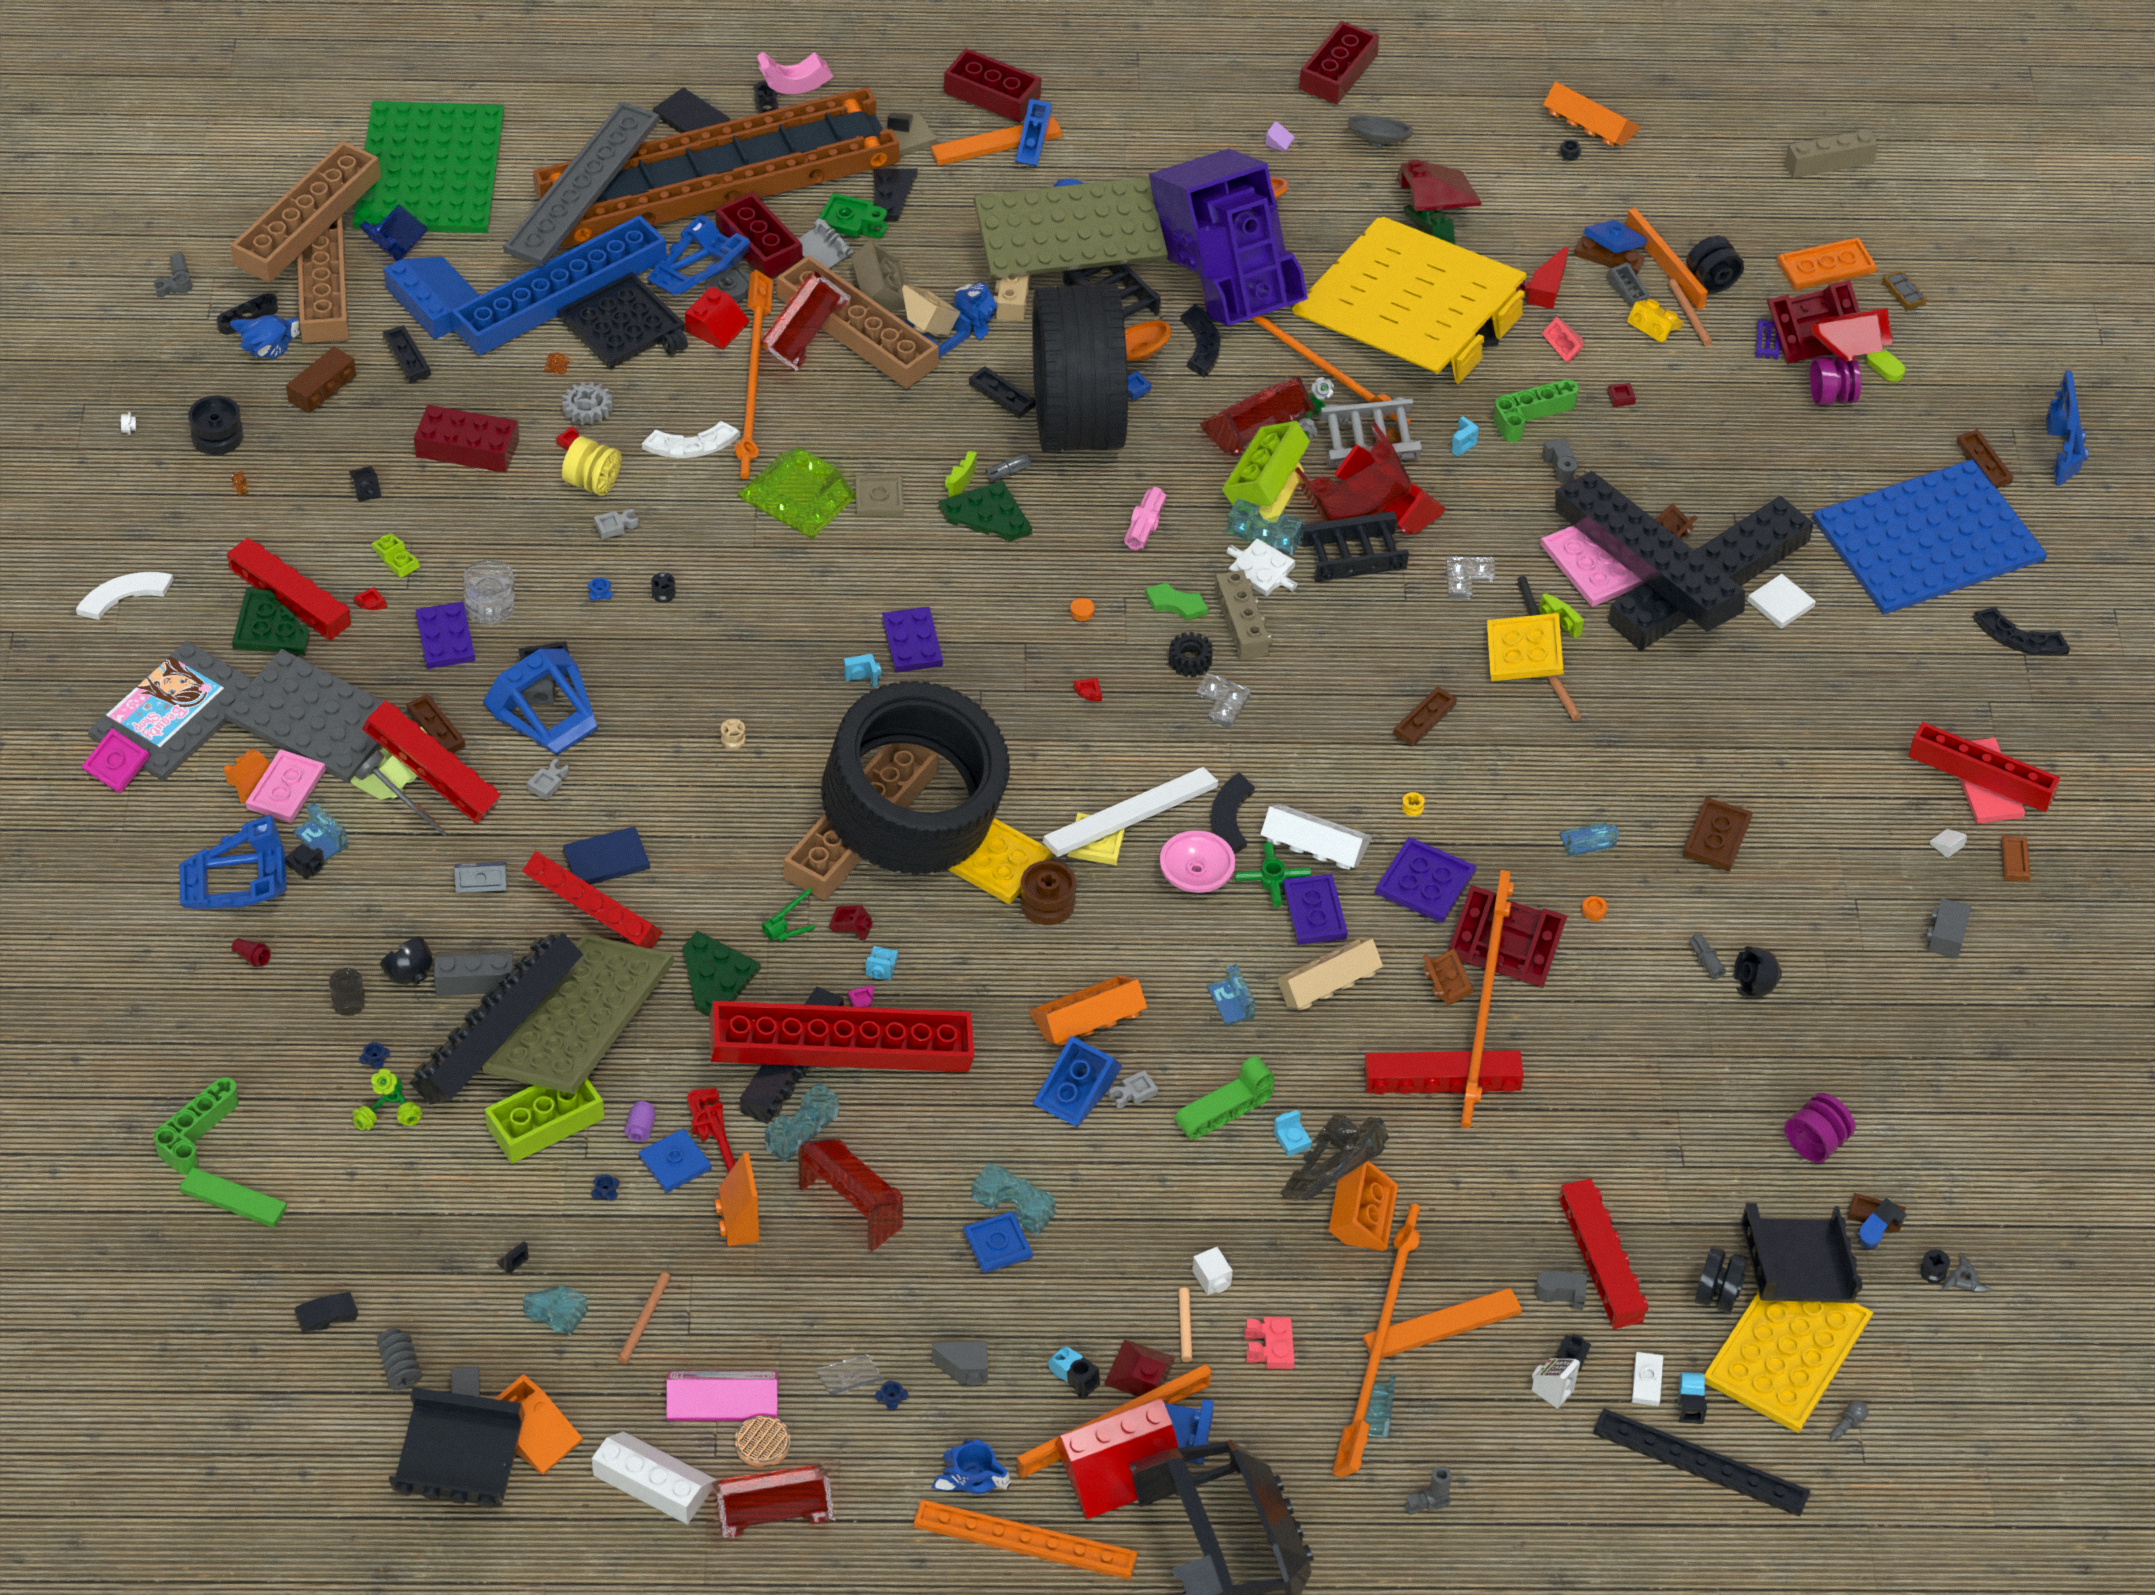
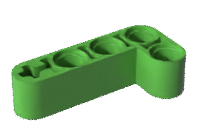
(1516, 408)
(1228, 1102)
(176, 1140)

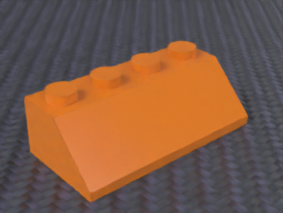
(1589, 114)
(1089, 1009)

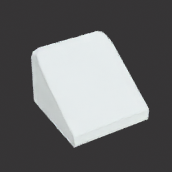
(1949, 842)

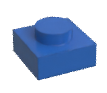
(1137, 385)

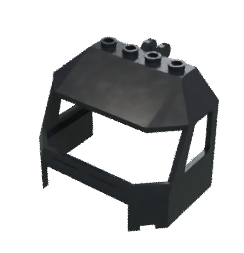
(1168, 1474)

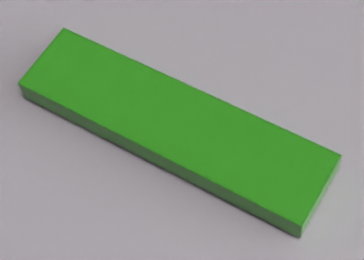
(233, 1197)

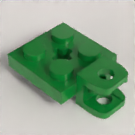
(860, 219)

